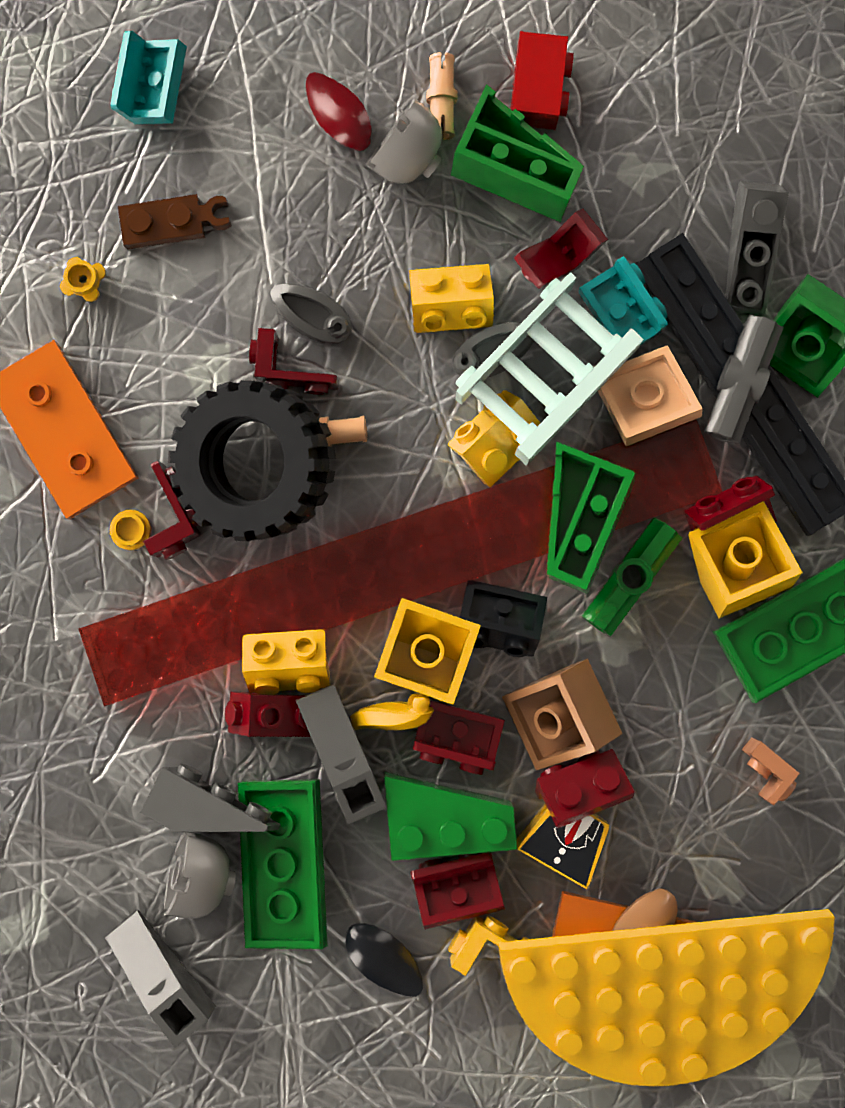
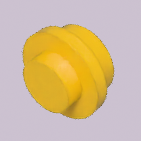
(130, 529)

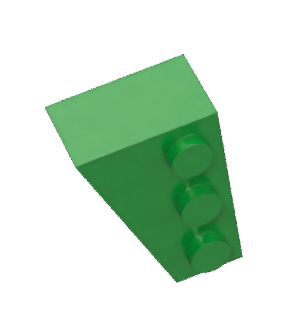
(514, 160)

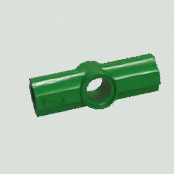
(646, 555)

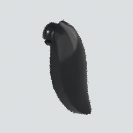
(383, 959)

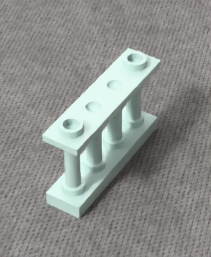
(586, 377)

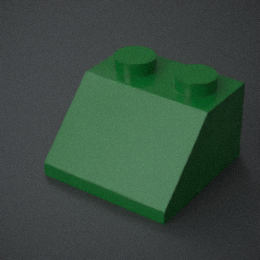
(812, 336)

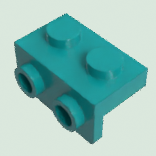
(148, 79)
(623, 303)

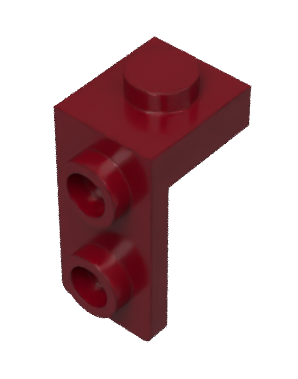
(562, 251)
(264, 355)
(172, 540)
(265, 715)

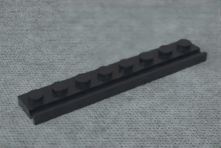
(775, 427)

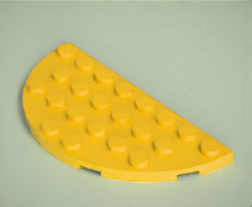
(669, 997)

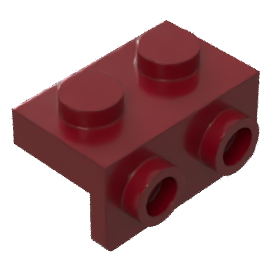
(740, 497)
(459, 736)
(584, 787)
(457, 889)

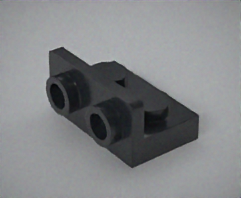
(507, 617)

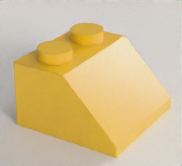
(743, 560)
(427, 651)

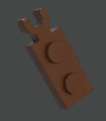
(169, 220)

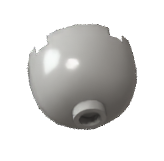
(409, 146)
(198, 877)

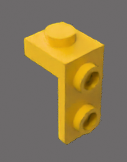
(467, 944)

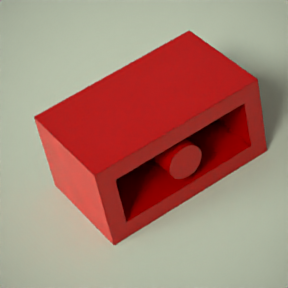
(539, 78)

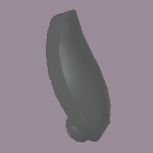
(312, 313)
(483, 344)

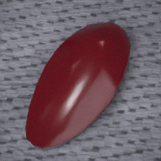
(339, 111)

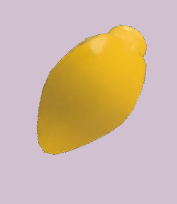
(394, 715)

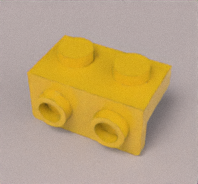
(452, 298)
(488, 443)
(285, 662)

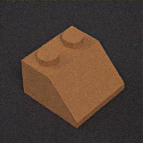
(562, 715)

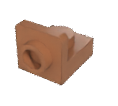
(768, 763)

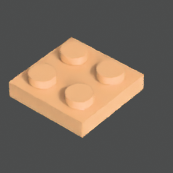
(649, 396)

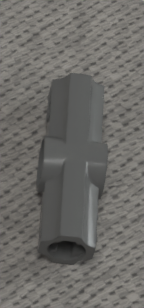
(743, 379)

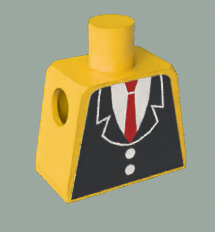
(567, 850)

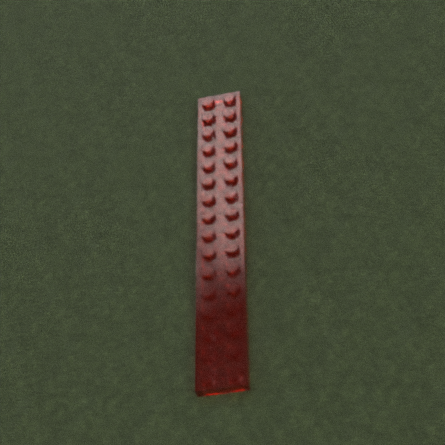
(376, 568)

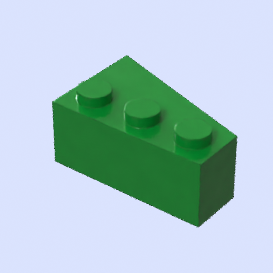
(585, 512)
(444, 820)

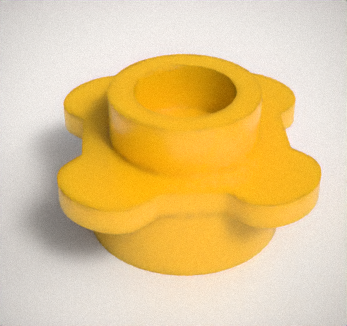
(74, 271)

